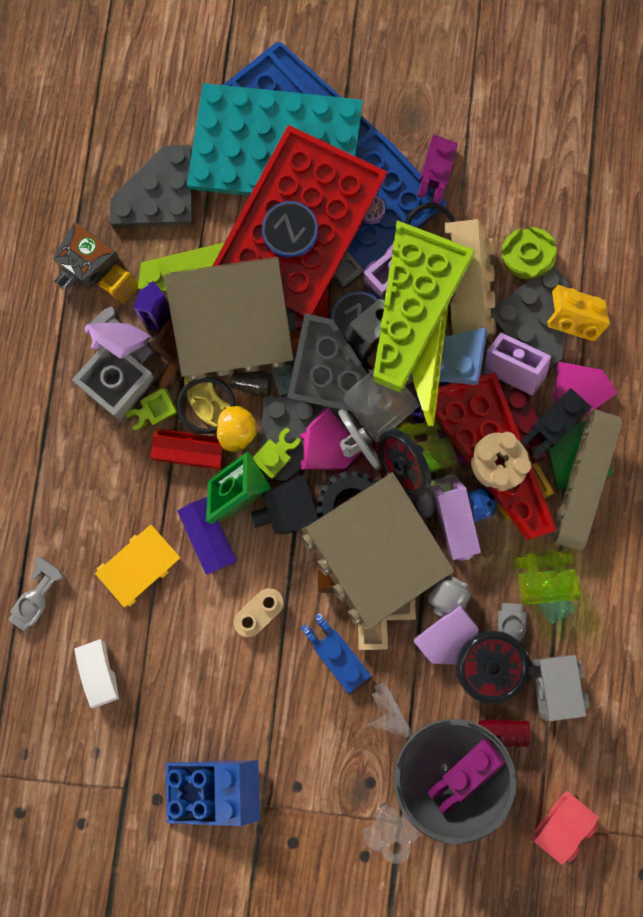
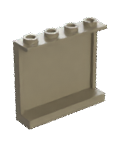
(229, 317)
(376, 551)

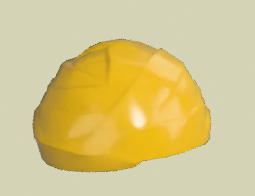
(236, 428)

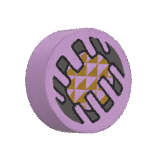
(375, 212)

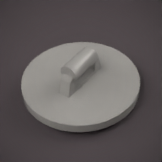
(360, 437)

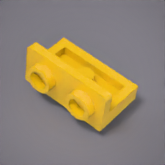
(578, 313)

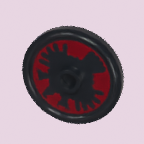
(405, 460)
(492, 666)

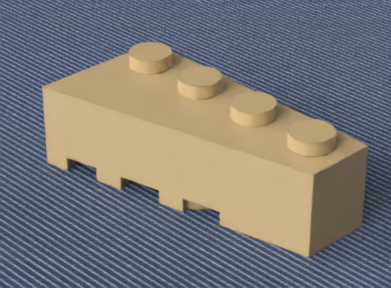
(473, 293)

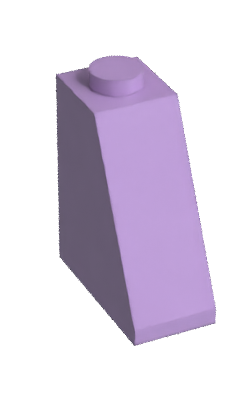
(455, 517)

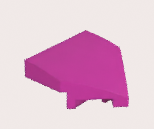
(586, 381)
(322, 444)

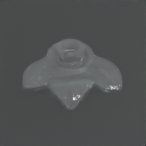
(389, 829)

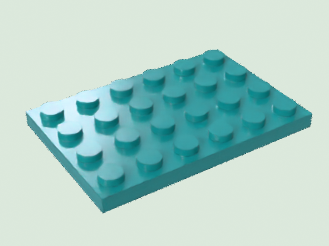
(243, 126)

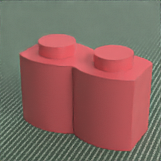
(565, 828)

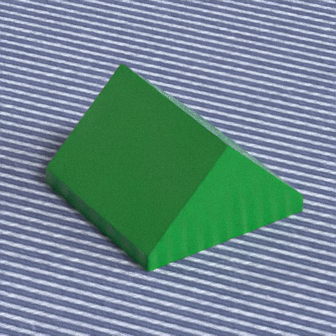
(234, 489)

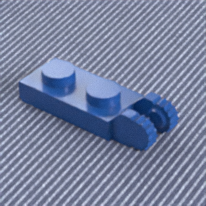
(337, 656)

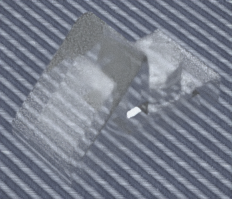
(392, 720)

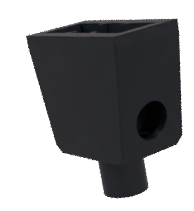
(287, 508)

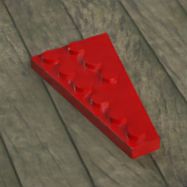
(469, 415)

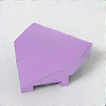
(117, 337)
(446, 637)

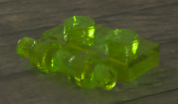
(437, 452)
(547, 586)

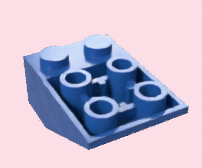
(213, 792)

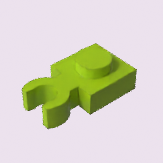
(156, 408)
(273, 456)

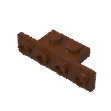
(165, 345)

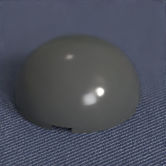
(427, 759)

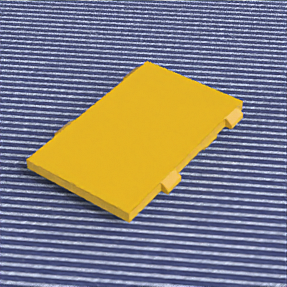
(137, 566)

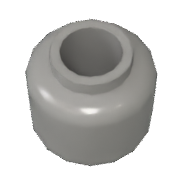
(449, 595)

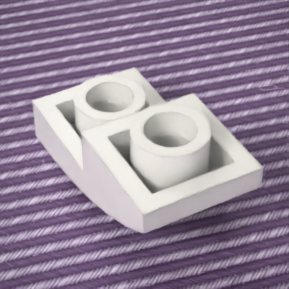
(95, 673)

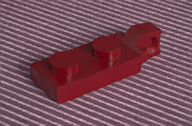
(524, 418)

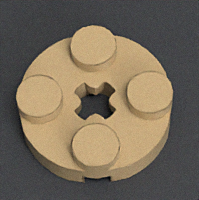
(515, 457)

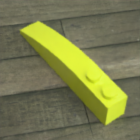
(427, 370)

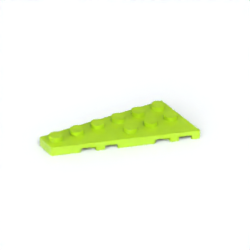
(419, 288)

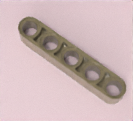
(587, 479)

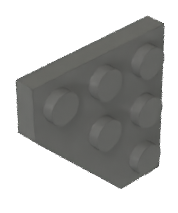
(156, 192)
(526, 315)
(323, 365)
(290, 414)

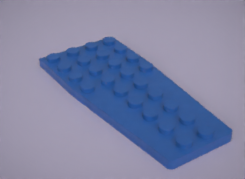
(283, 71)

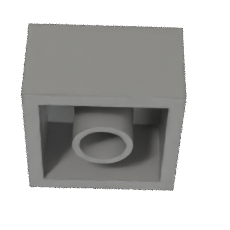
(114, 382)
(559, 687)

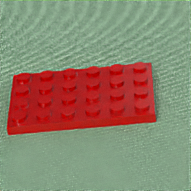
(327, 182)

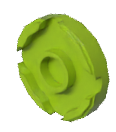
(529, 253)

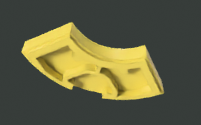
(205, 401)

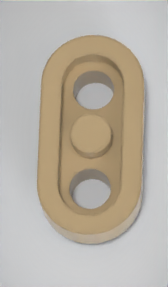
(258, 612)

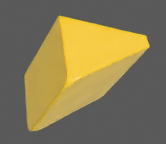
(119, 284)

